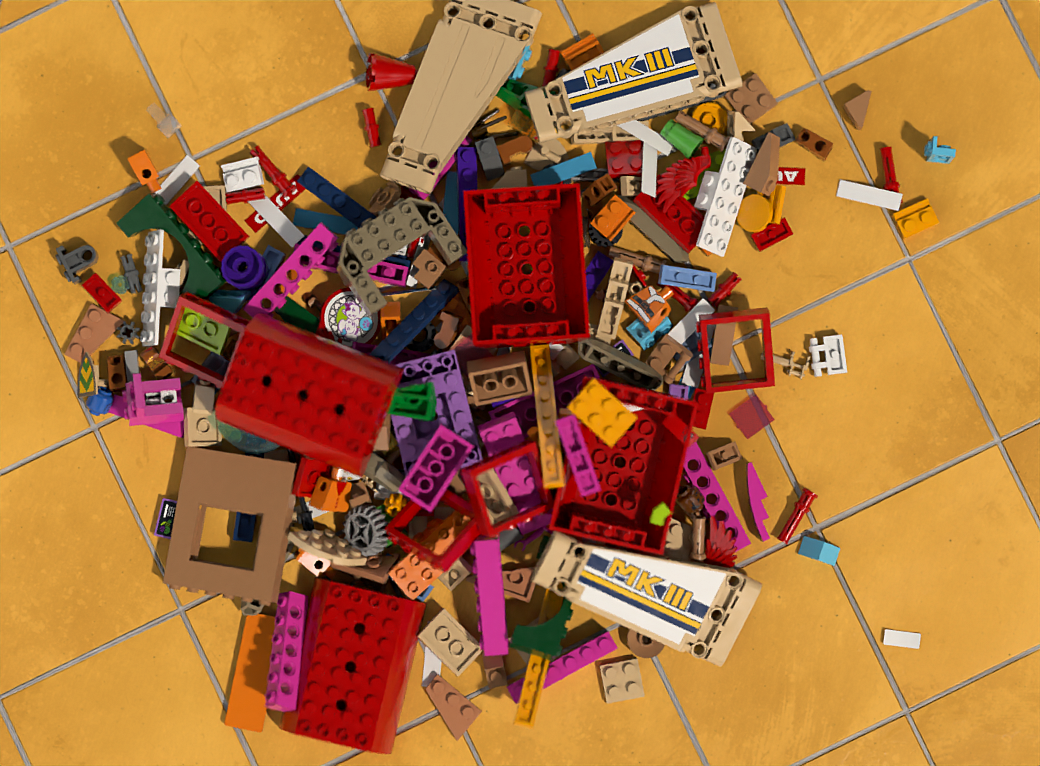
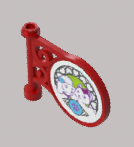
(347, 319)

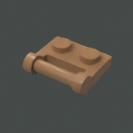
(663, 354)

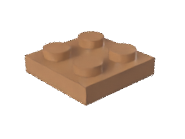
(751, 99)

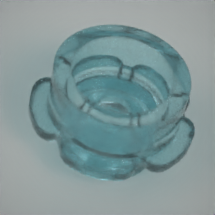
(120, 290)

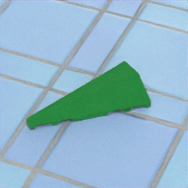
(513, 94)
(414, 402)

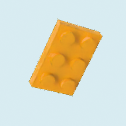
(602, 412)

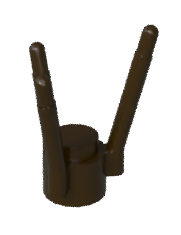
(480, 128)

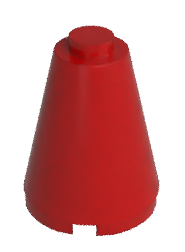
(388, 73)

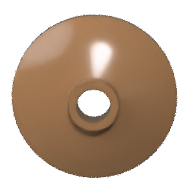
(643, 649)

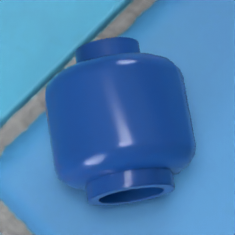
(101, 402)

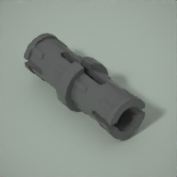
(131, 274)

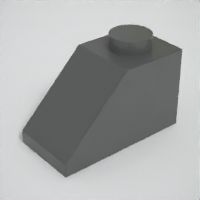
(489, 158)

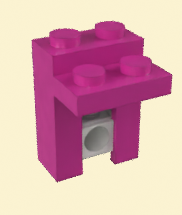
(154, 393)

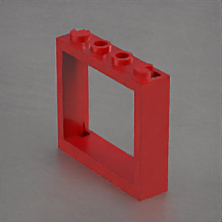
(211, 311)
(729, 317)
(476, 498)
(453, 551)

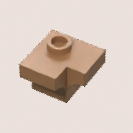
(429, 269)

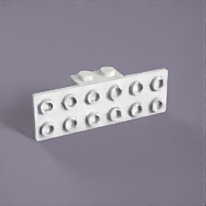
(722, 196)
(160, 288)

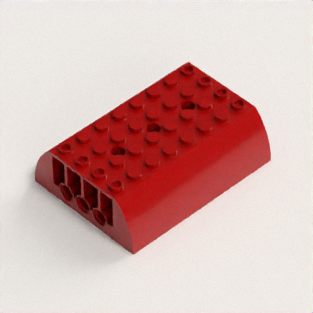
(551, 249)
(330, 376)
(649, 476)
(382, 663)

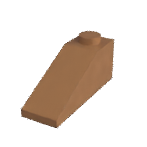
(764, 169)
(723, 339)

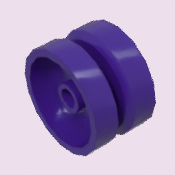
(234, 264)

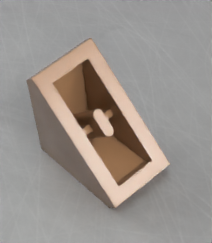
(857, 109)

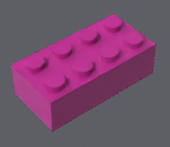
(436, 468)

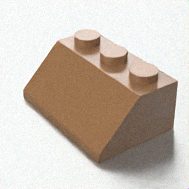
(499, 378)

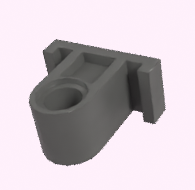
(75, 262)

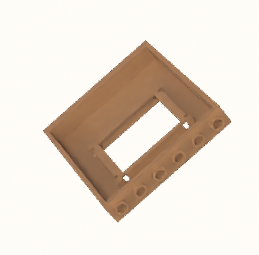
(235, 485)

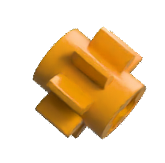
(394, 504)

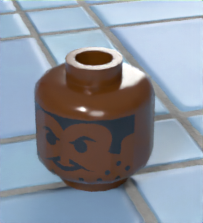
(690, 499)

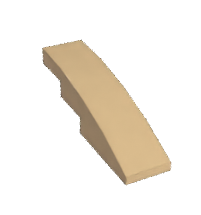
(614, 298)

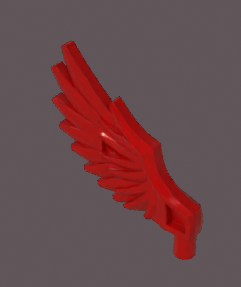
(681, 178)
(719, 546)

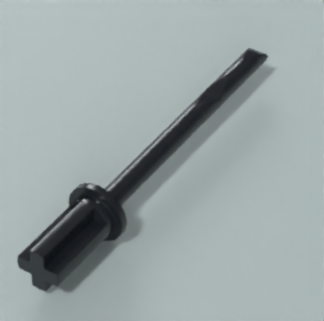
(305, 515)

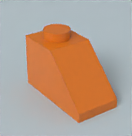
(390, 318)

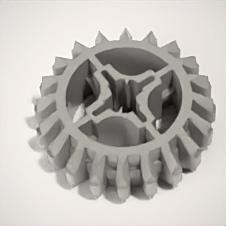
(365, 529)

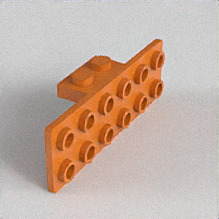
(412, 574)
(250, 682)

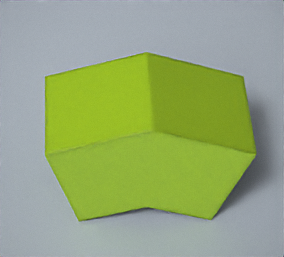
(659, 513)

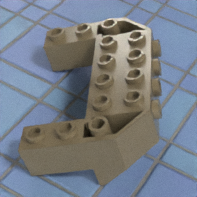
(386, 236)

